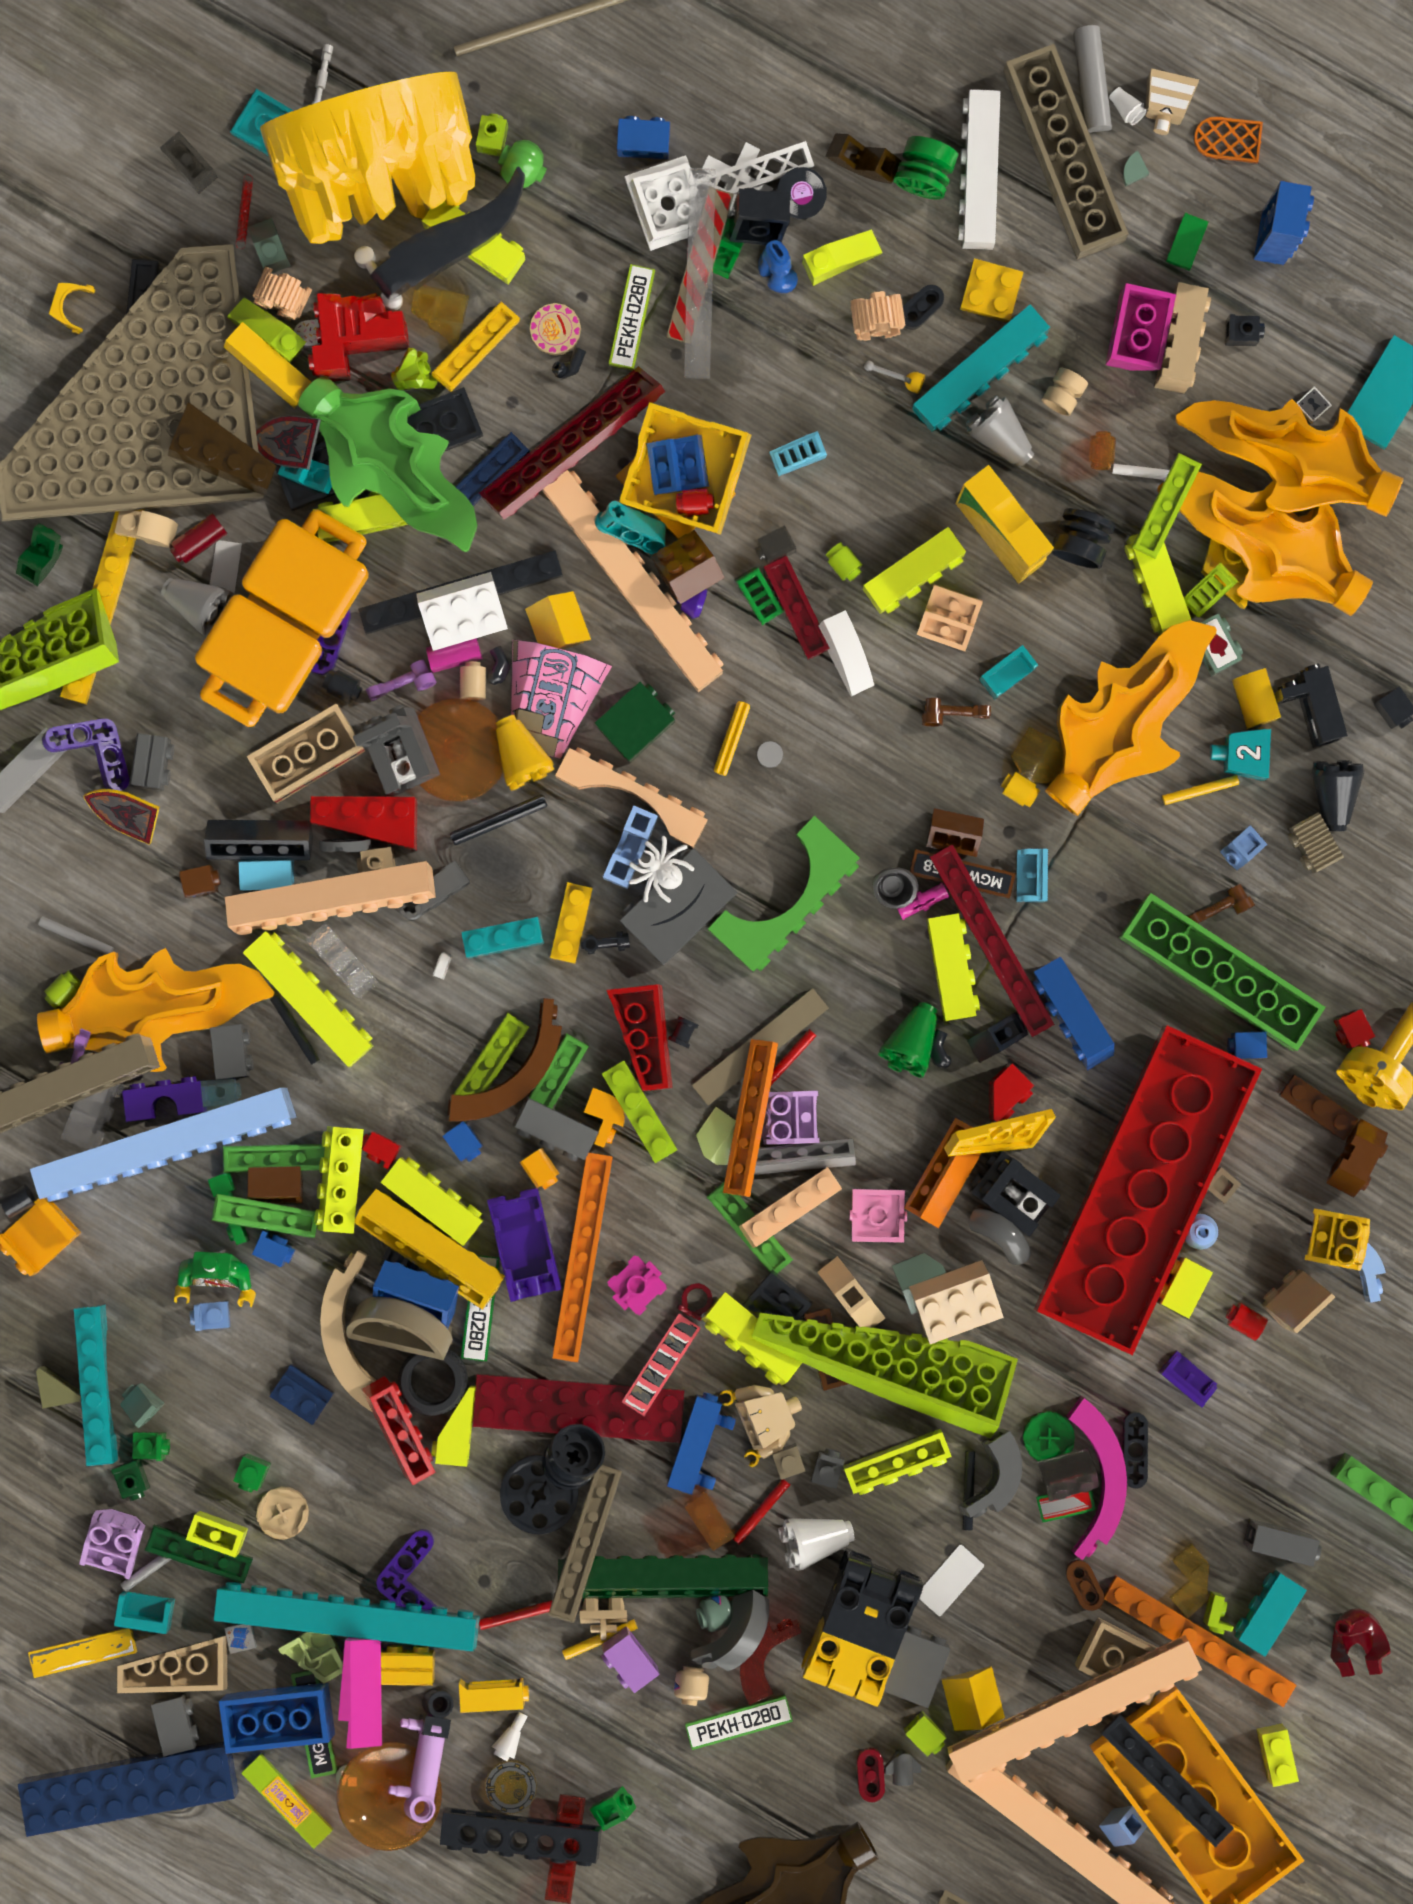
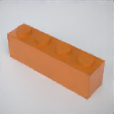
(941, 1181)

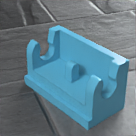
(265, 874)
(1032, 875)

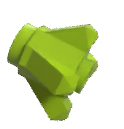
(413, 371)

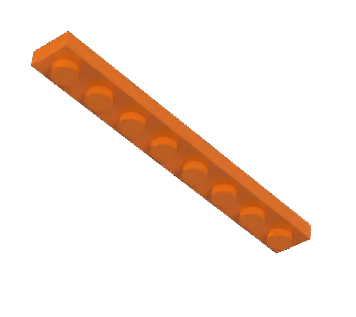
(582, 1257)
(1203, 1642)

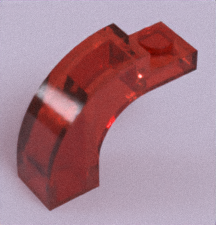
(752, 1673)

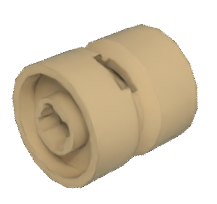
(1066, 388)

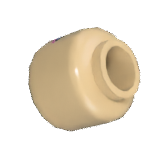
(691, 1685)

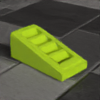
(1198, 601)

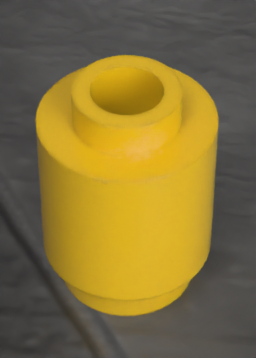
(1020, 789)

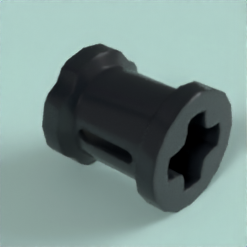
(683, 1032)

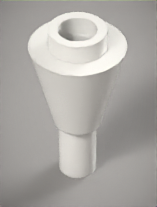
(507, 1743)

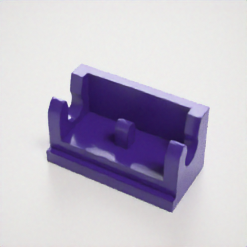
(1188, 1379)

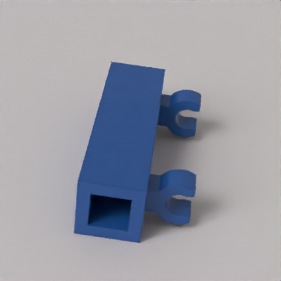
(695, 1444)

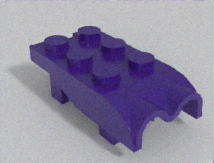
(524, 1245)

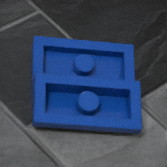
(677, 464)

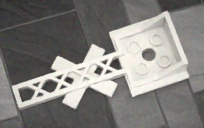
(672, 181)

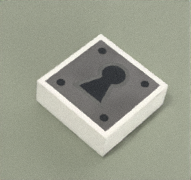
(1313, 405)

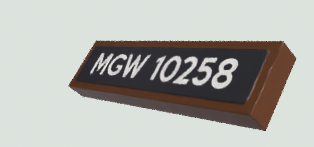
(987, 879)

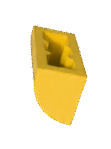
(1256, 698)

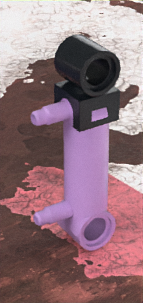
(432, 1734)

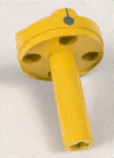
(1379, 1076)

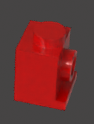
(380, 1149)

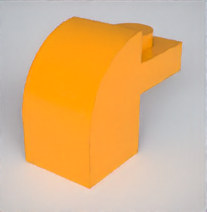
(607, 1108)

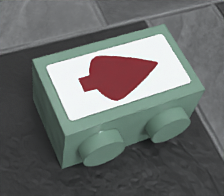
(1222, 650)

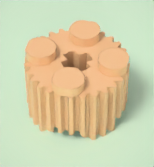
(281, 294)
(877, 316)

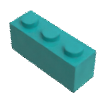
(502, 937)
(1269, 1612)

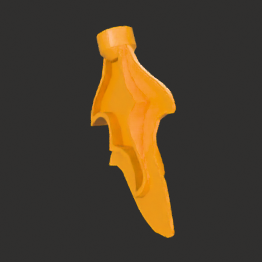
(1304, 462)
(1280, 550)
(1122, 724)
(150, 1002)

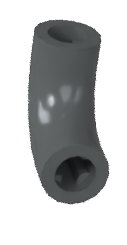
(1003, 1233)

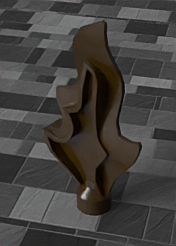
(800, 1869)

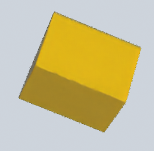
(558, 621)
(973, 1699)

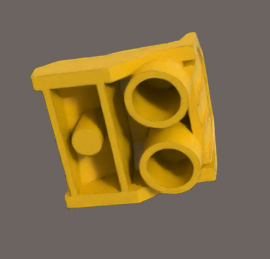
(1338, 1239)

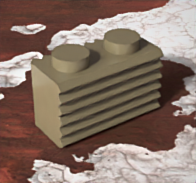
(1314, 843)

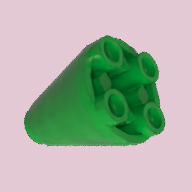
(912, 1041)

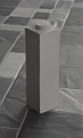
(26, 770)

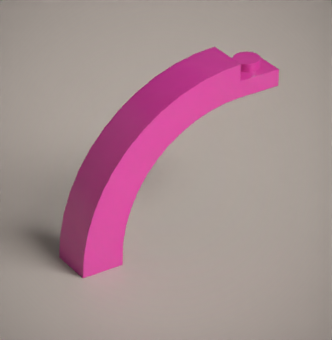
(1112, 1475)

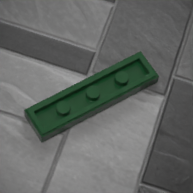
(176, 1547)

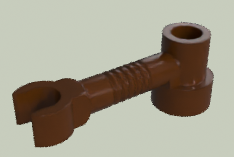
(934, 712)
(1237, 899)

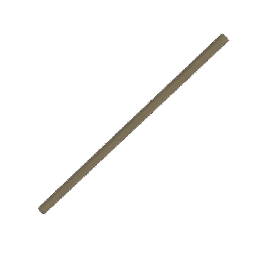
(534, 25)

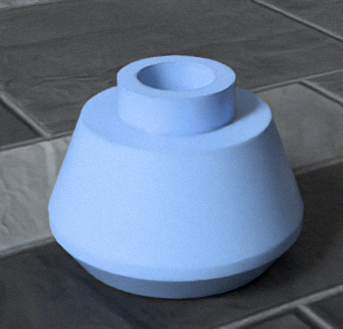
(1203, 1240)

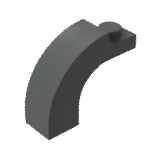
(1005, 1476)
(742, 1636)

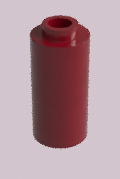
(197, 539)

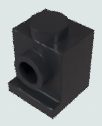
(1237, 336)

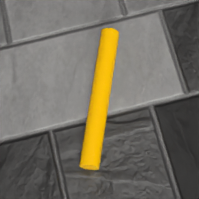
(1200, 790)
(595, 1641)

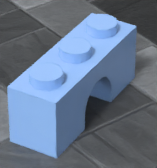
(630, 847)

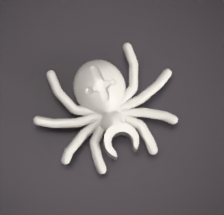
(660, 870)

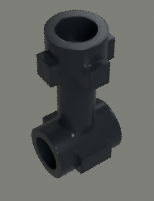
(591, 944)

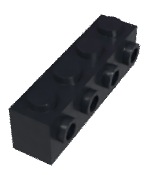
(258, 840)

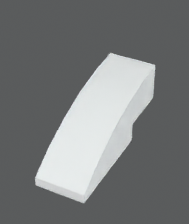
(847, 653)

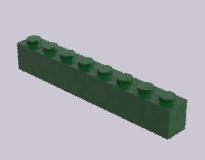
(675, 1576)

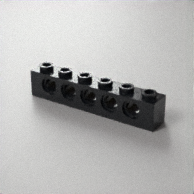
(586, 1835)

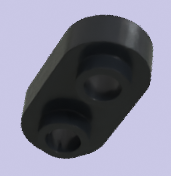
(921, 308)

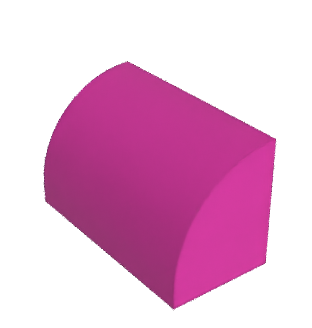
(454, 655)

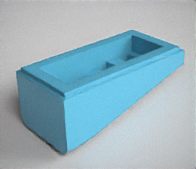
(794, 445)

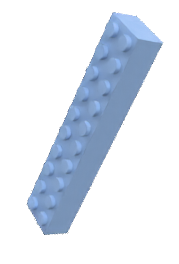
(157, 1145)

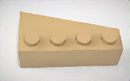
(1183, 338)
(185, 1669)

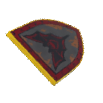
(124, 812)

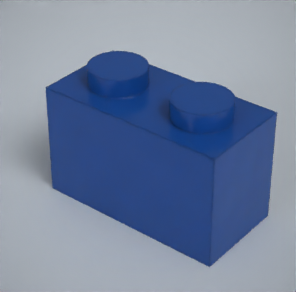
(643, 138)

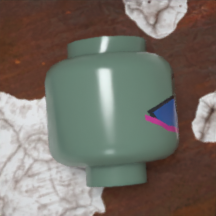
(715, 1613)

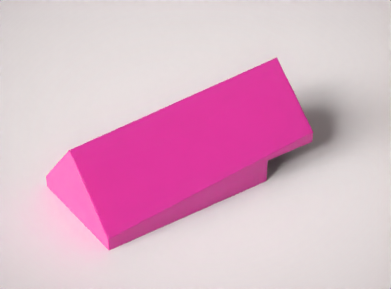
(361, 1692)

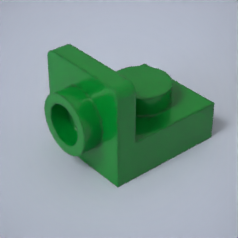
(150, 1445)
(613, 1809)

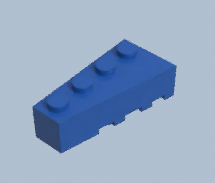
(1074, 1012)

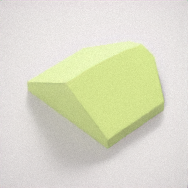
(716, 1137)

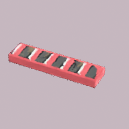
(661, 1365)

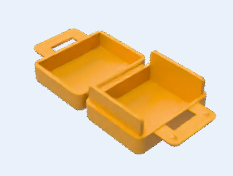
(270, 639)

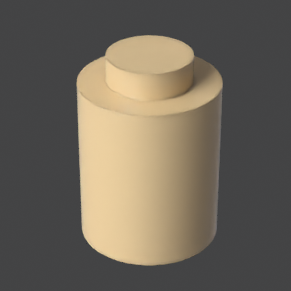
(473, 681)

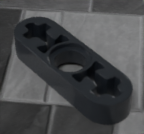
(1141, 1430)

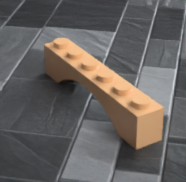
(585, 773)

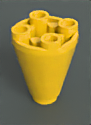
(520, 754)

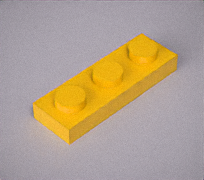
(571, 923)

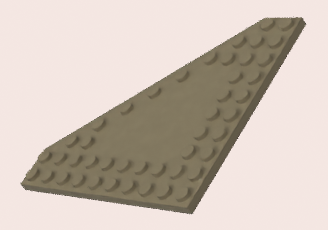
(114, 420)

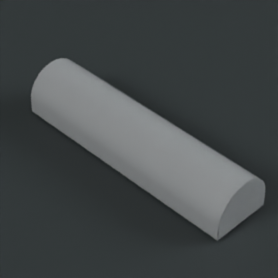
(1092, 78)
(805, 1156)

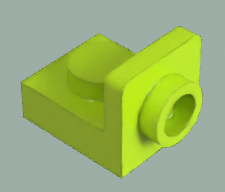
(1215, 1609)

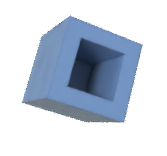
(1123, 1826)

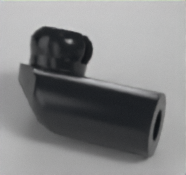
(570, 367)
(938, 1053)

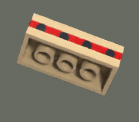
(305, 753)

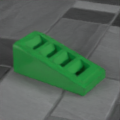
(755, 572)

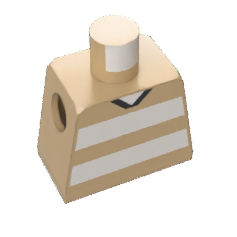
(1168, 98)

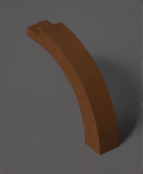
(522, 1082)

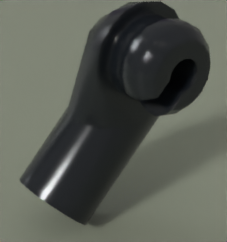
(500, 668)

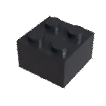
(759, 216)

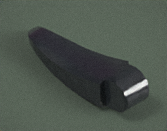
(445, 244)

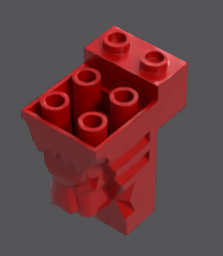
(353, 327)

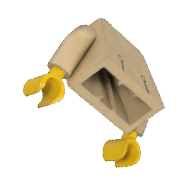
(765, 1418)

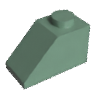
(269, 245)
(140, 1404)

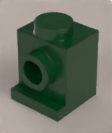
(135, 1471)

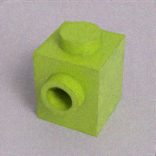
(492, 135)

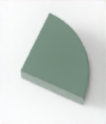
(1134, 169)

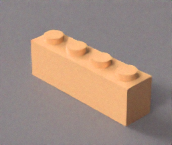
(790, 1207)

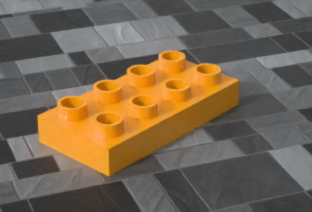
(1251, 1854)

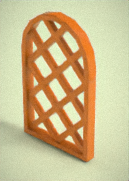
(1222, 138)

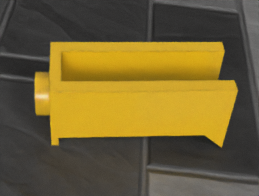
(492, 1695)

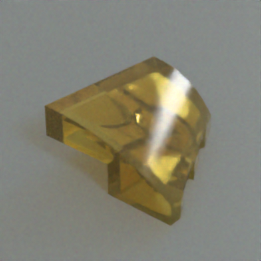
(441, 310)

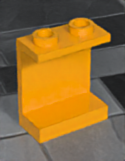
(38, 1237)

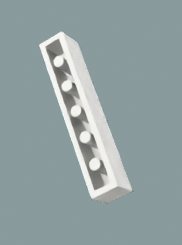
(980, 169)

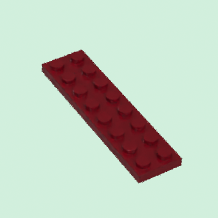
(572, 442)
(555, 1404)

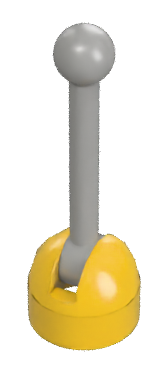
(913, 381)

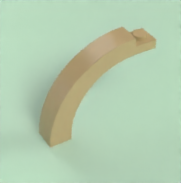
(333, 1330)

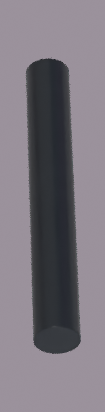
(295, 1029)
(969, 1478)

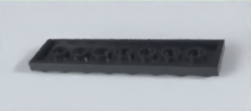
(445, 416)

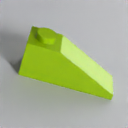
(269, 328)

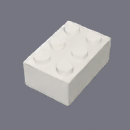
(461, 611)

